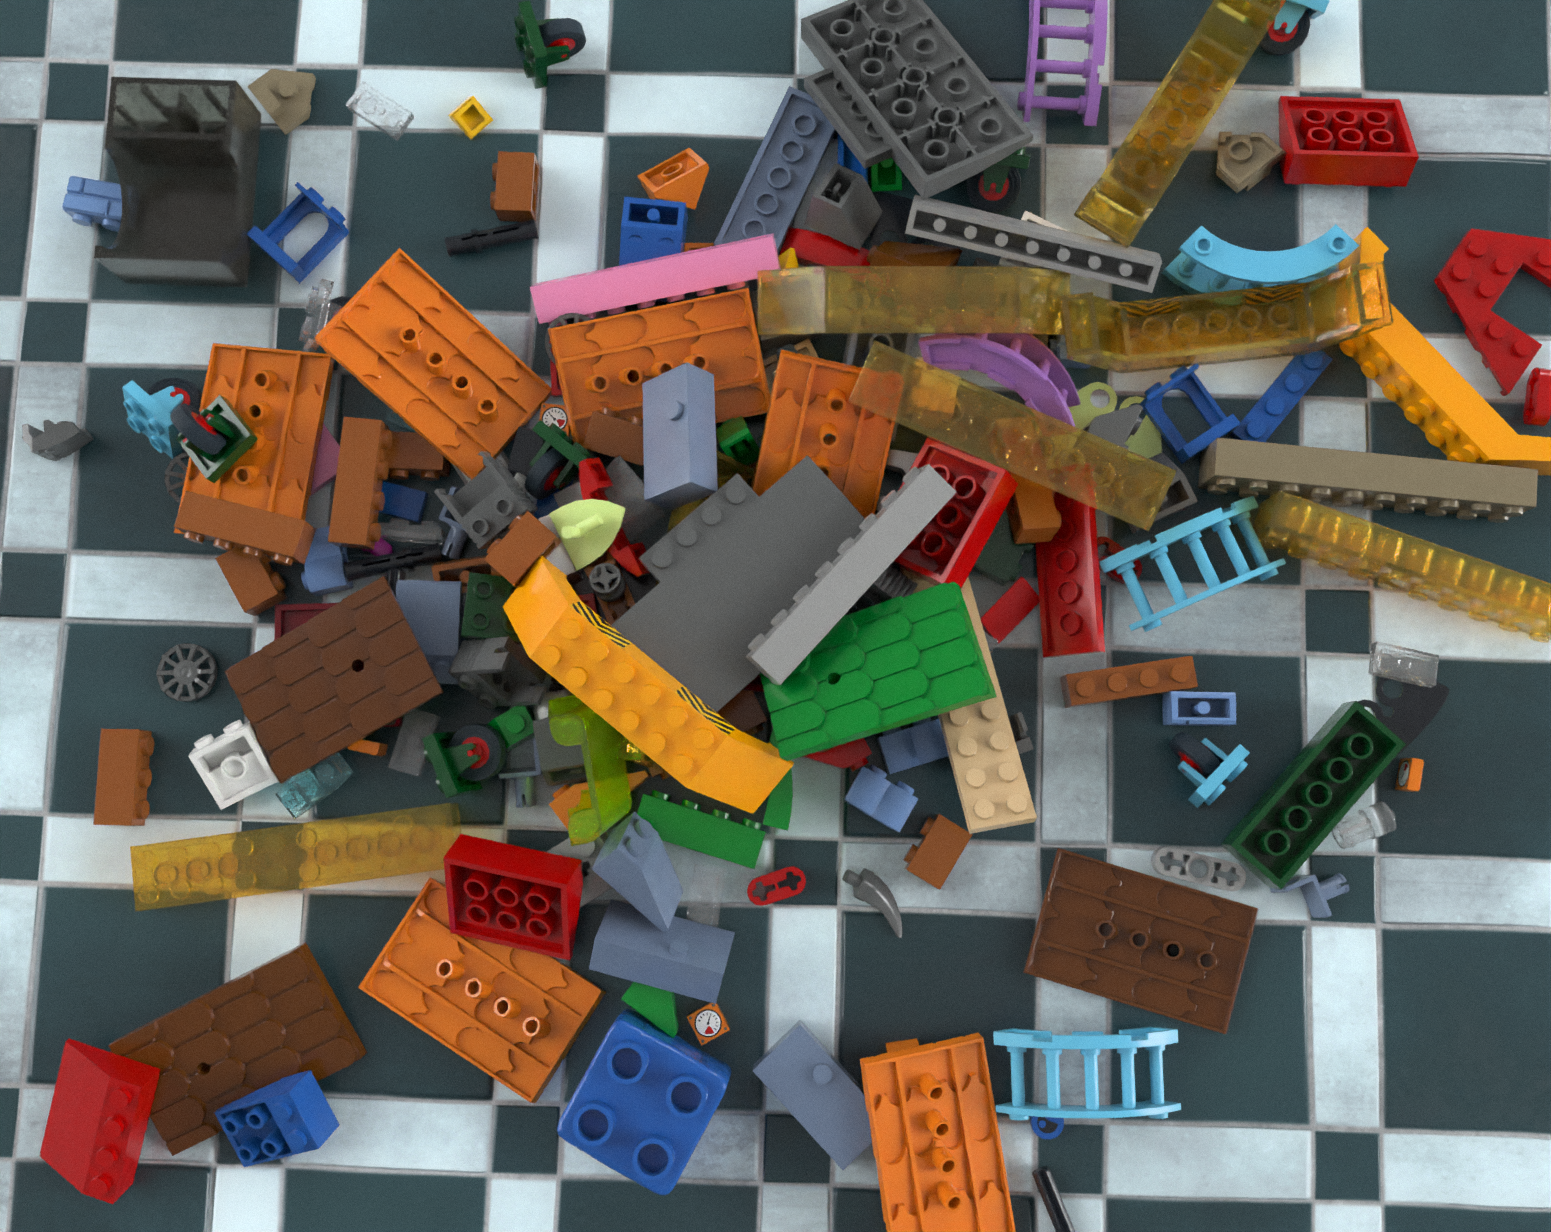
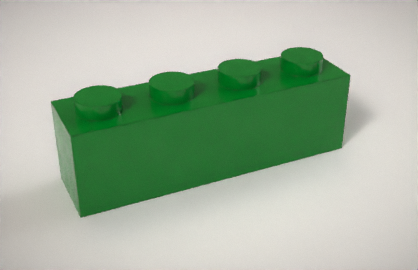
(703, 832)

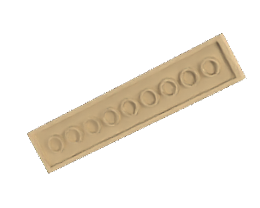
(984, 748)

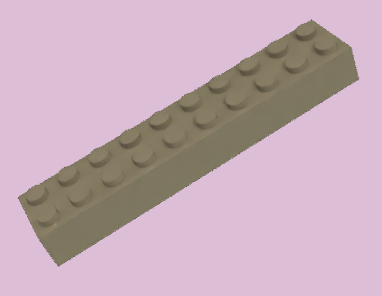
(1368, 479)

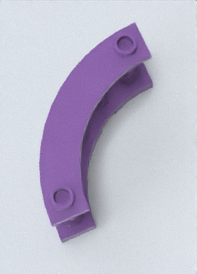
(1093, 34)
(1012, 360)

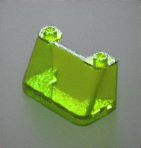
(606, 774)

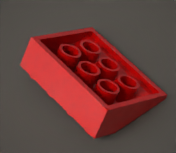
(1345, 141)
(960, 530)
(513, 895)
(98, 1119)

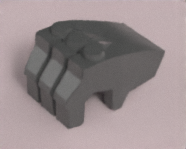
(57, 439)

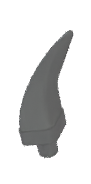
(875, 892)

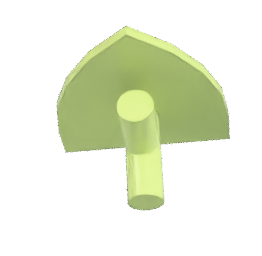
(587, 528)

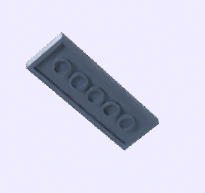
(780, 171)

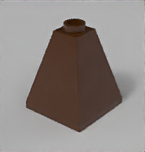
(911, 254)

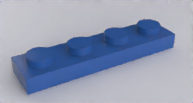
(1281, 396)

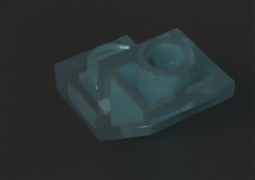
(314, 785)

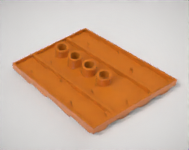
(705, 331)
(415, 352)
(292, 400)
(806, 405)
(482, 999)
(937, 1138)

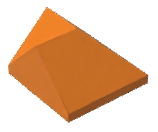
(676, 178)

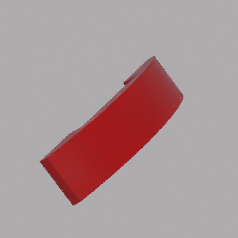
(822, 250)
(593, 483)

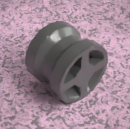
(600, 579)

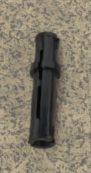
(491, 238)
(402, 560)

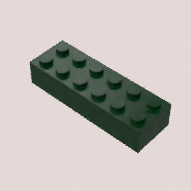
(1313, 794)

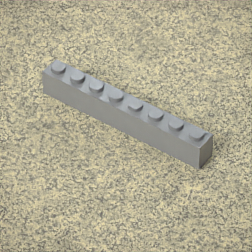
(1033, 243)
(850, 574)

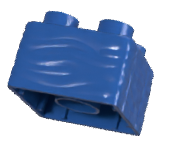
(644, 1102)

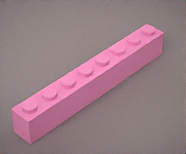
(655, 279)

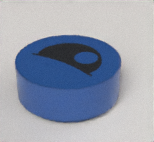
(1046, 1126)

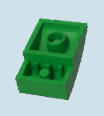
(780, 799)

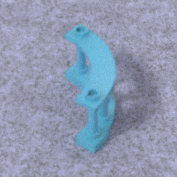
(1218, 266)
(1189, 534)
(1090, 1046)

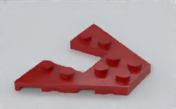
(1474, 282)

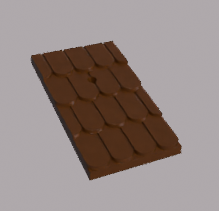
(306, 685)
(1113, 937)
(240, 1040)

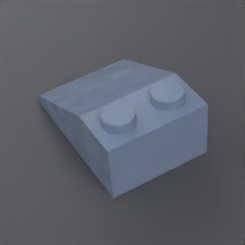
(436, 620)
(640, 870)

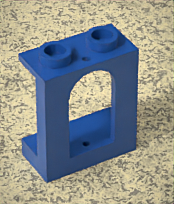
(305, 203)
(1188, 382)

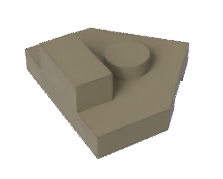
(285, 96)
(1245, 159)

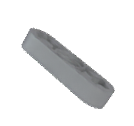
(1223, 865)

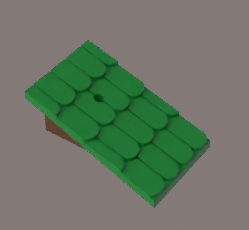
(881, 673)

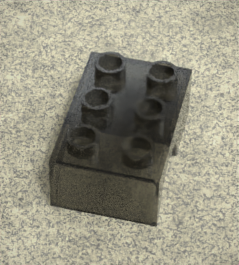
(184, 180)

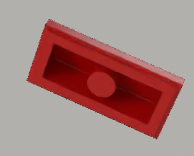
(1010, 610)

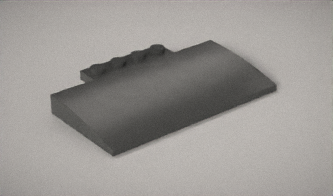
(907, 93)
(732, 573)

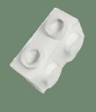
(232, 764)

